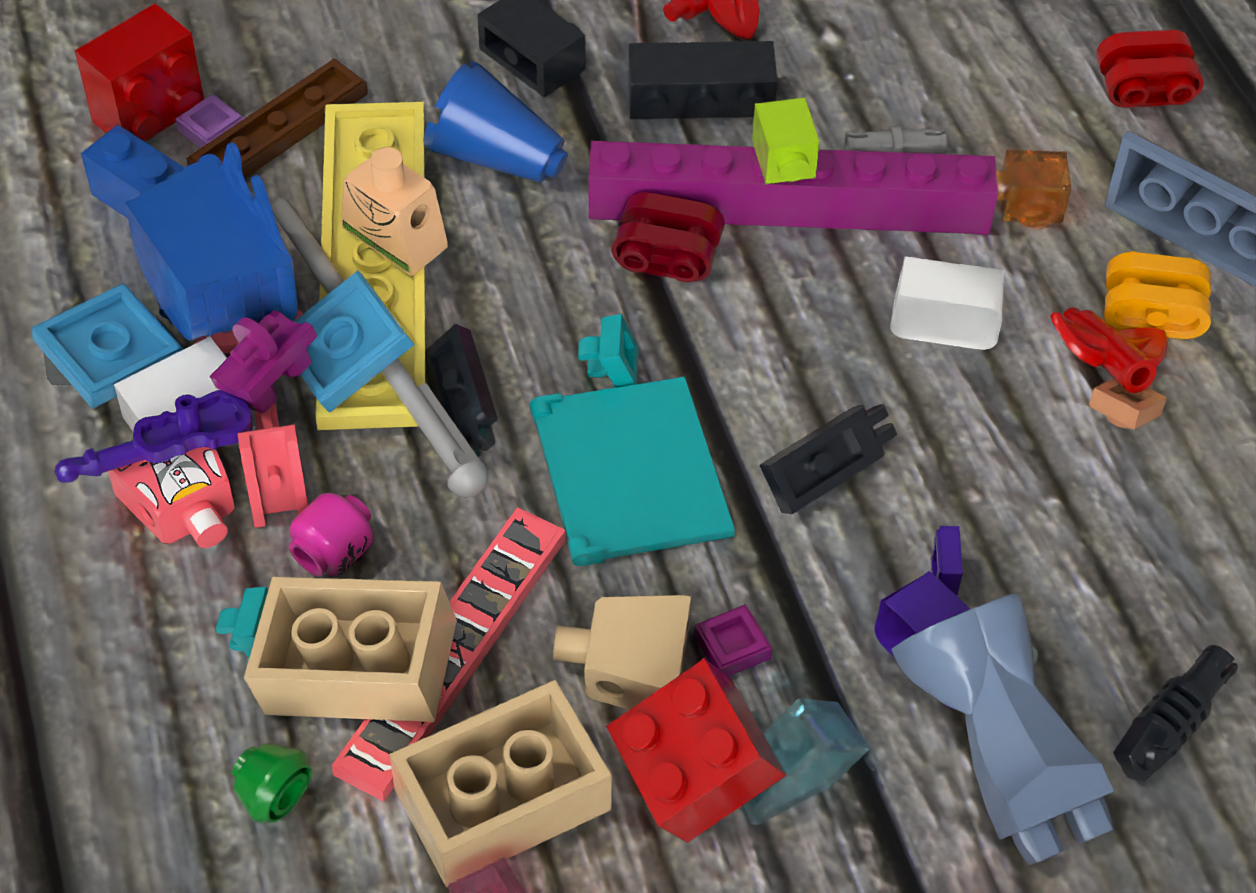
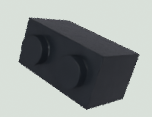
(532, 43)

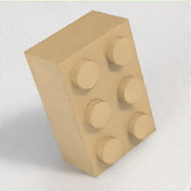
(352, 649)
(501, 782)

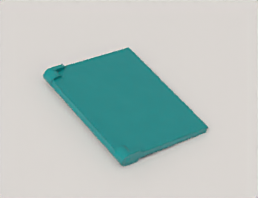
(630, 470)

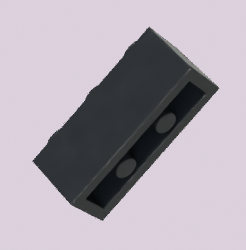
(700, 79)

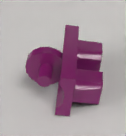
(262, 356)

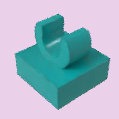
(612, 353)
(243, 621)

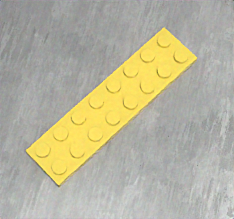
(349, 140)

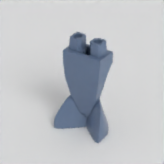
(1019, 745)

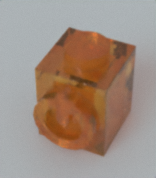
(1034, 187)

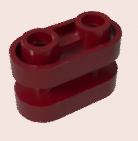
(668, 237)

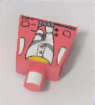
(178, 496)

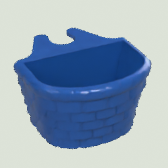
(212, 247)

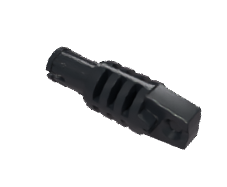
(1173, 714)

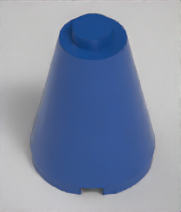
(493, 128)

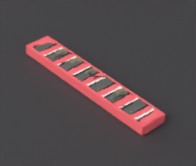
(482, 612)

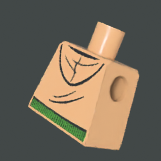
(393, 211)

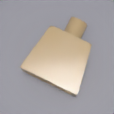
(631, 647)

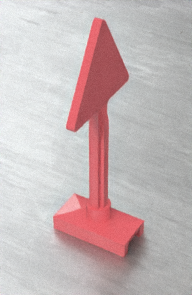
(268, 457)

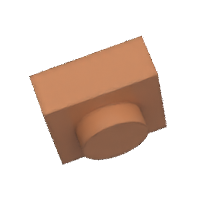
(1126, 408)

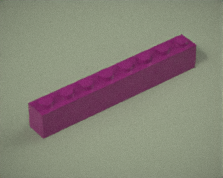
(848, 193)

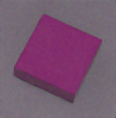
(733, 641)

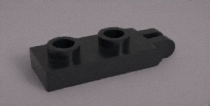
(461, 386)
(827, 457)

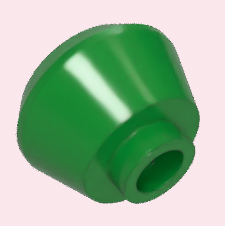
(271, 780)

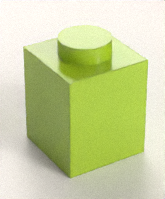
(785, 140)

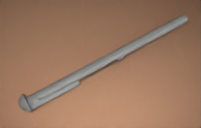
(467, 471)

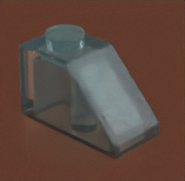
(815, 750)

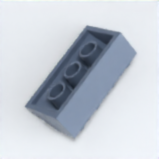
(1185, 205)

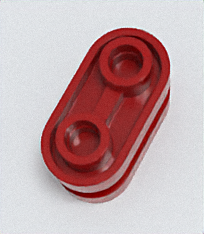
(1149, 68)

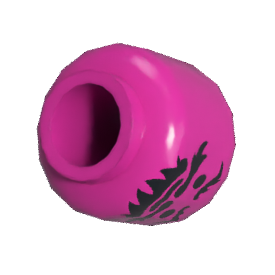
(330, 534)

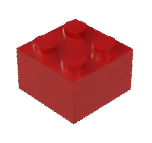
(140, 74)
(695, 751)

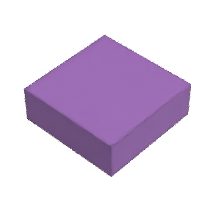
(207, 120)

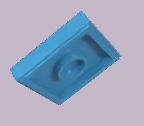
(104, 342)
(352, 342)

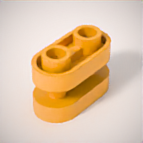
(1158, 294)

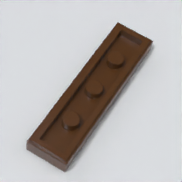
(287, 117)

